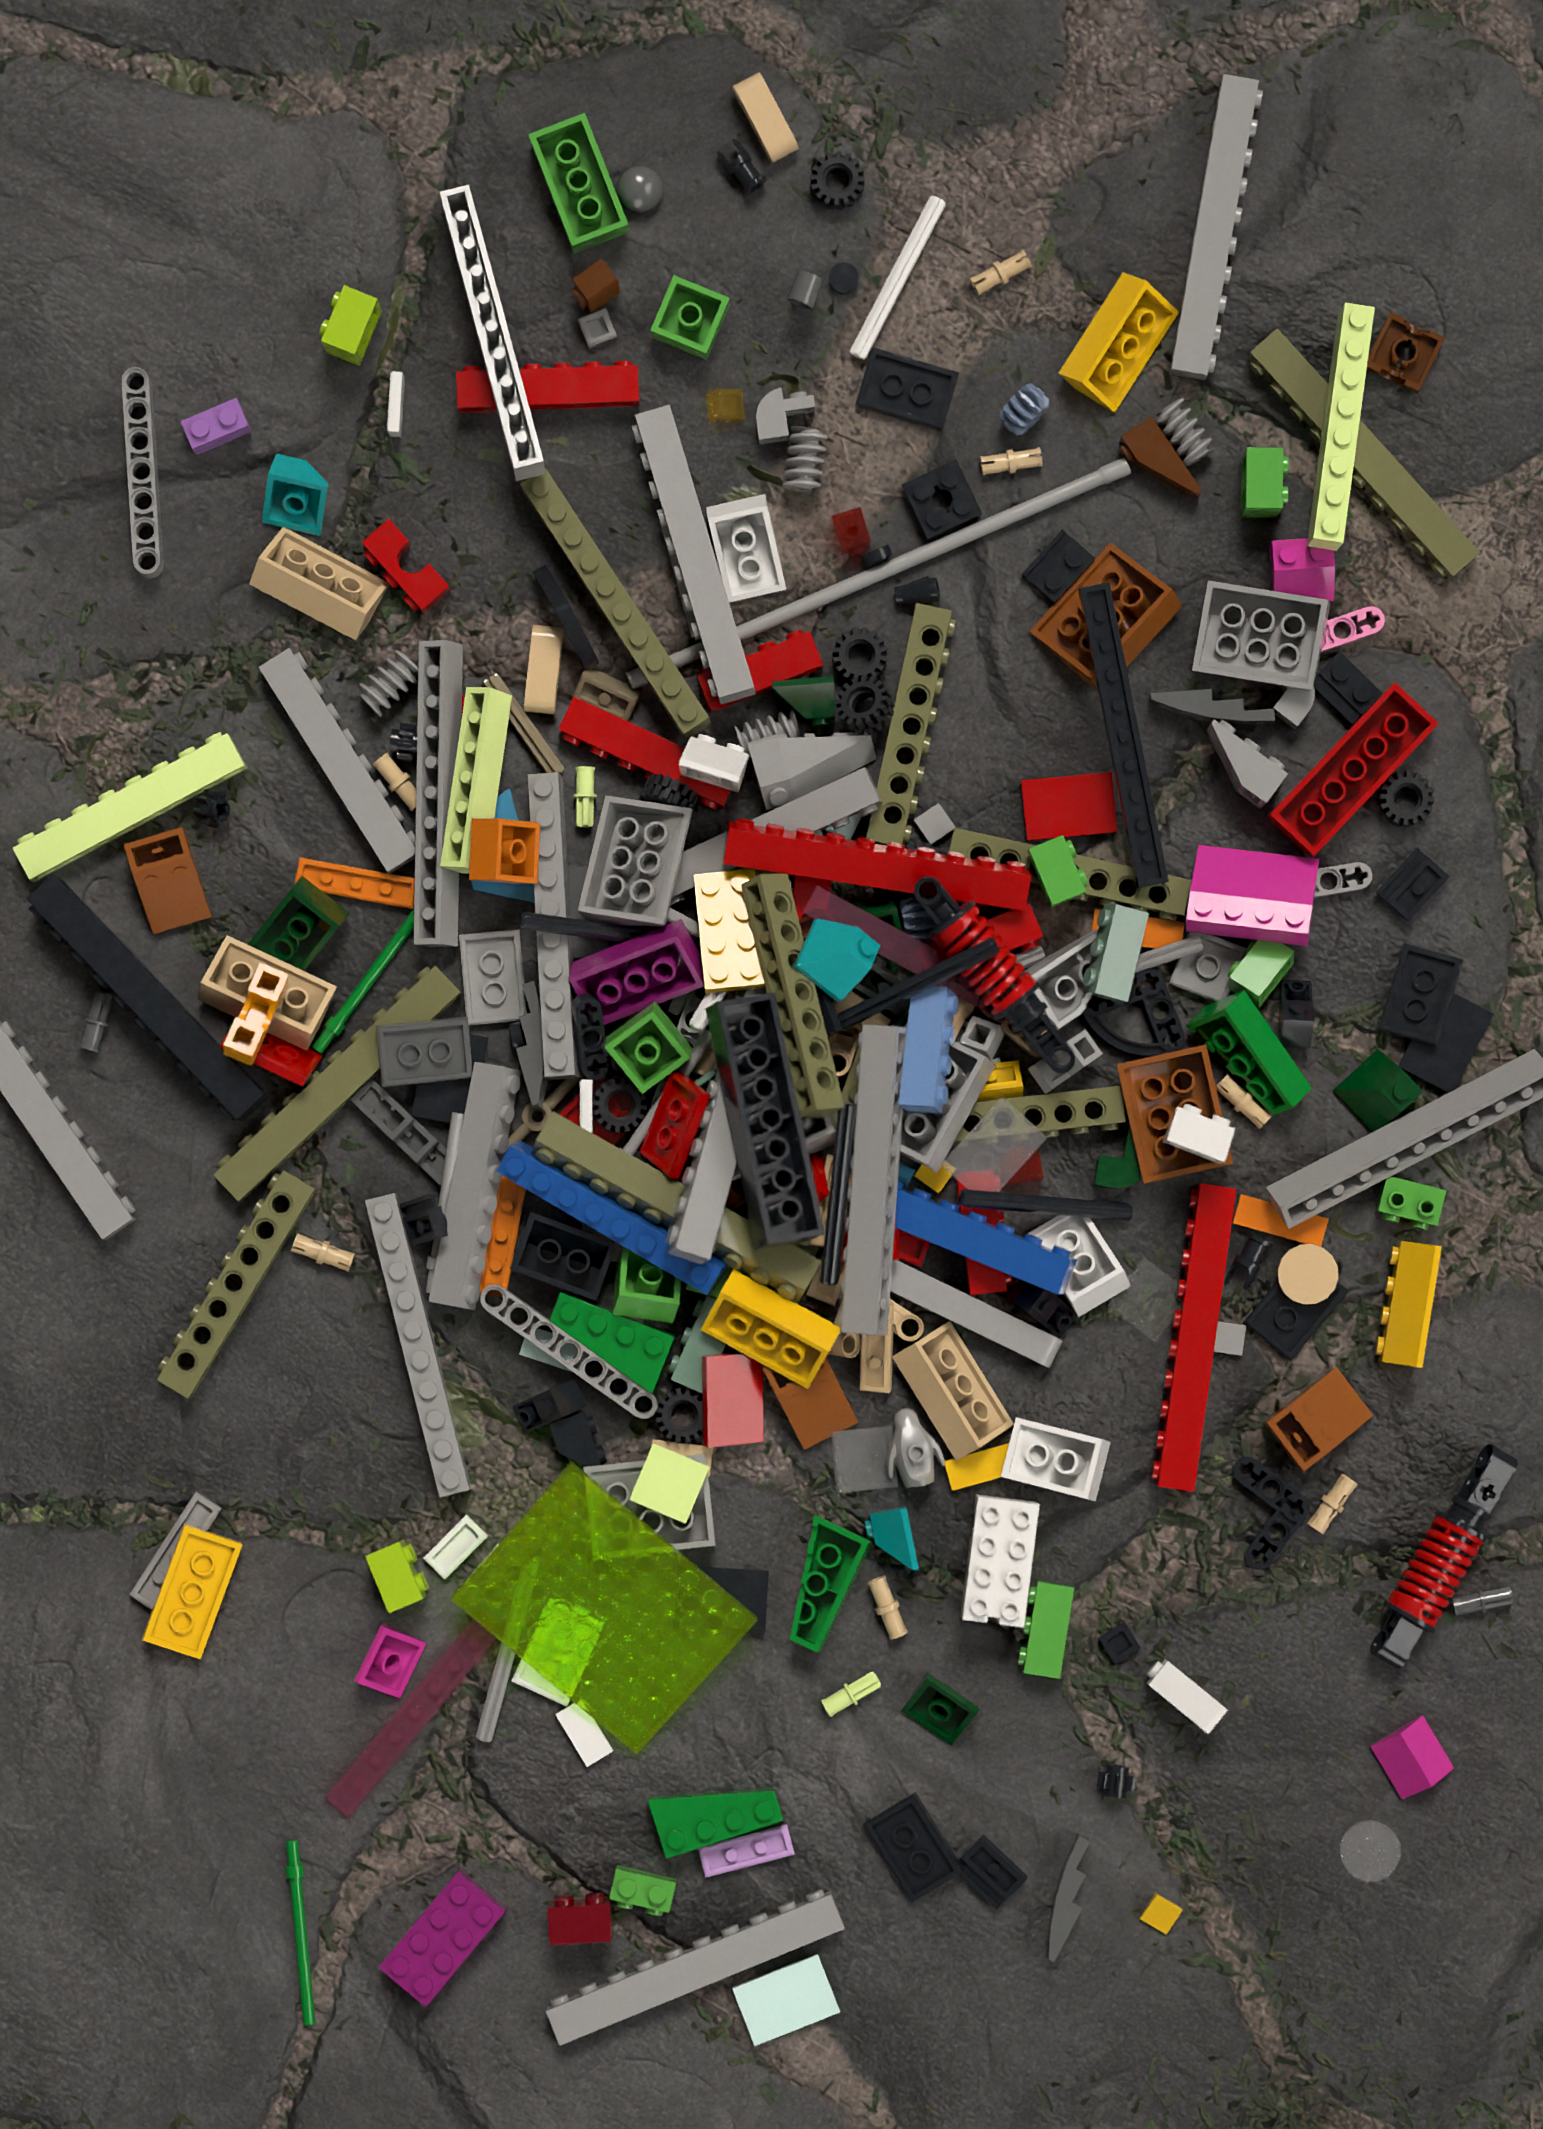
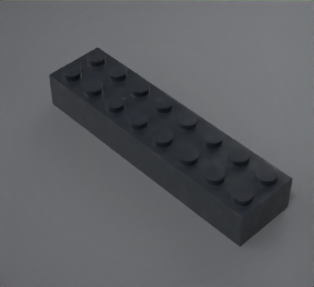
(765, 1120)

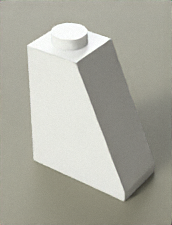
(1185, 1695)

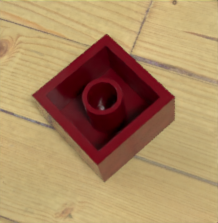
(580, 1919)

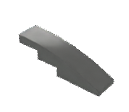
(1201, 706)
(531, 1055)
(402, 1128)
(1064, 1908)

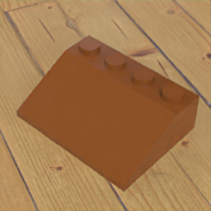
(1140, 603)
(1152, 1092)

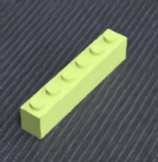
(475, 771)

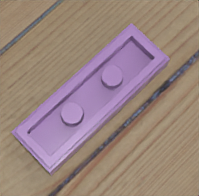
(746, 1850)

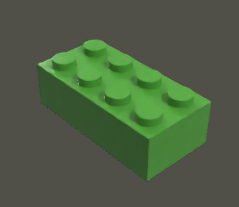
(579, 183)

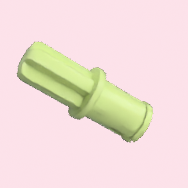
(585, 796)
(851, 1693)

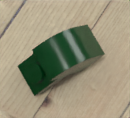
(1118, 1172)

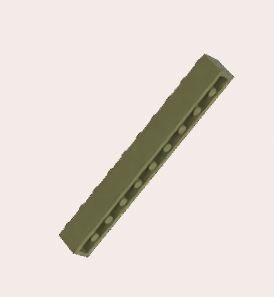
(1374, 465)
(616, 604)
(329, 1090)
(655, 1195)

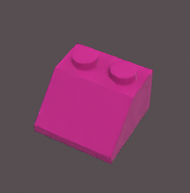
(1302, 569)

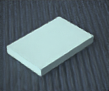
(786, 1999)

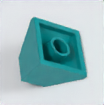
(295, 496)
(836, 957)
(893, 1534)

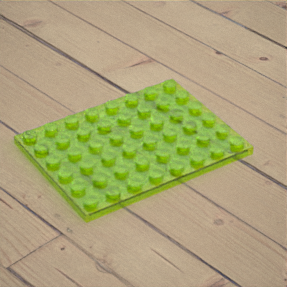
(604, 1607)

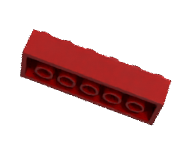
(1352, 770)

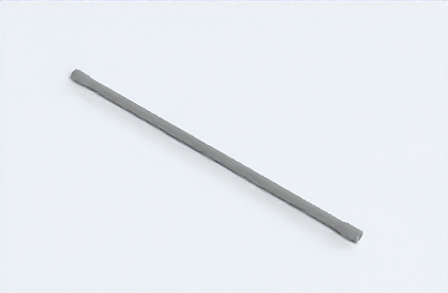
(1104, 475)

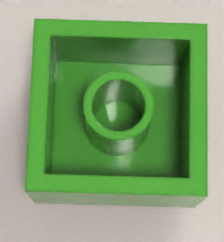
(690, 317)
(1262, 482)
(648, 1047)
(644, 1289)

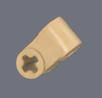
(844, 1047)

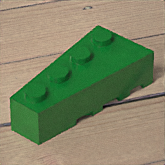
(1252, 1050)
(620, 1340)
(828, 1576)
(709, 1817)

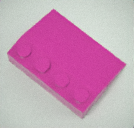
(1252, 895)

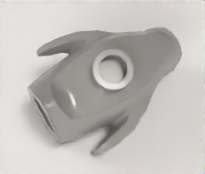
(912, 1451)

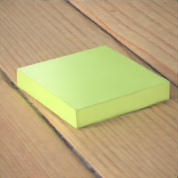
(669, 1483)

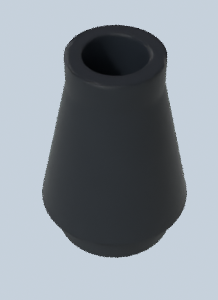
(920, 591)

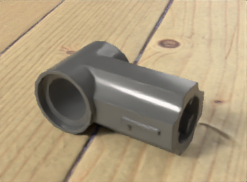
(805, 291)

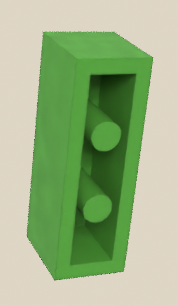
(1046, 1629)

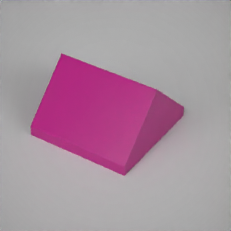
(390, 1661)
(1412, 1758)

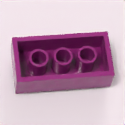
(640, 971)
(442, 1937)

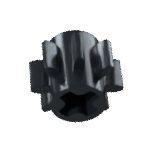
(404, 741)
(211, 808)
(1116, 1781)

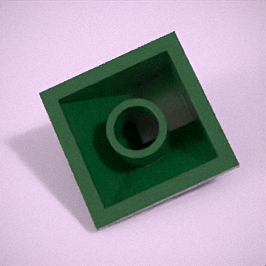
(809, 698)
(1377, 1090)

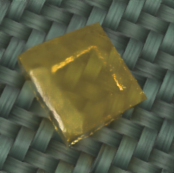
(725, 405)

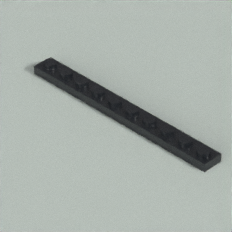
(1123, 735)

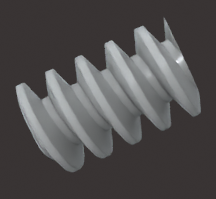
(1183, 433)
(804, 459)
(388, 682)
(782, 726)

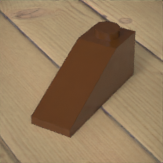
(1155, 455)

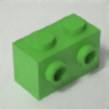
(1057, 870)
(1260, 970)
(1410, 1201)
(642, 1889)

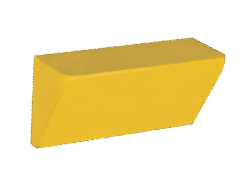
(1003, 1082)

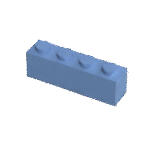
(927, 1050)

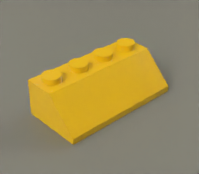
(1119, 341)
(1409, 1303)
(770, 1328)

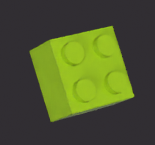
(350, 324)
(397, 1575)

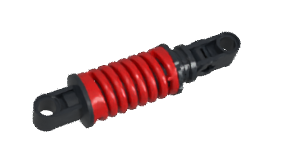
(1000, 976)
(1448, 1542)

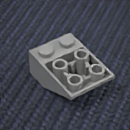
(1248, 770)

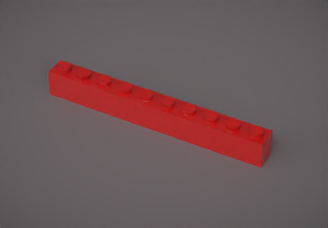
(874, 864)
(1194, 1338)

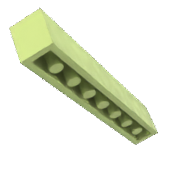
(1340, 426)
(130, 807)

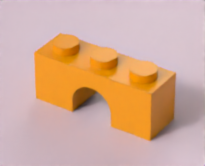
(256, 1015)

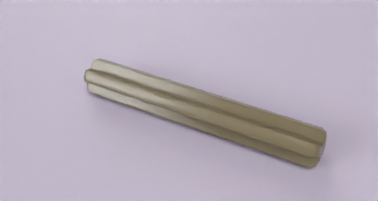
(527, 730)

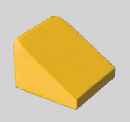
(1161, 1913)

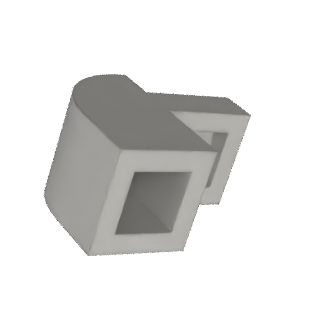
(772, 414)
(1294, 705)
(980, 1036)
(1085, 1053)

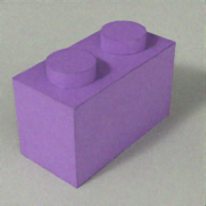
(216, 426)

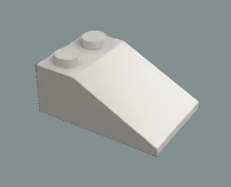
(746, 548)
(714, 763)
(1097, 1270)
(1055, 1459)

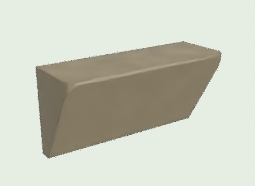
(607, 693)

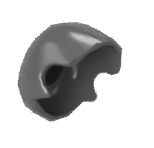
(639, 189)

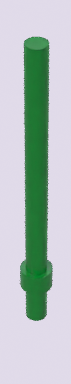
(335, 1024)
(294, 1873)

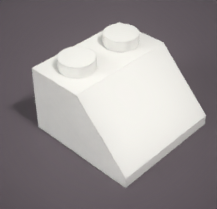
(1199, 1134)

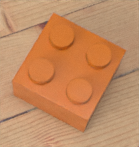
(504, 851)

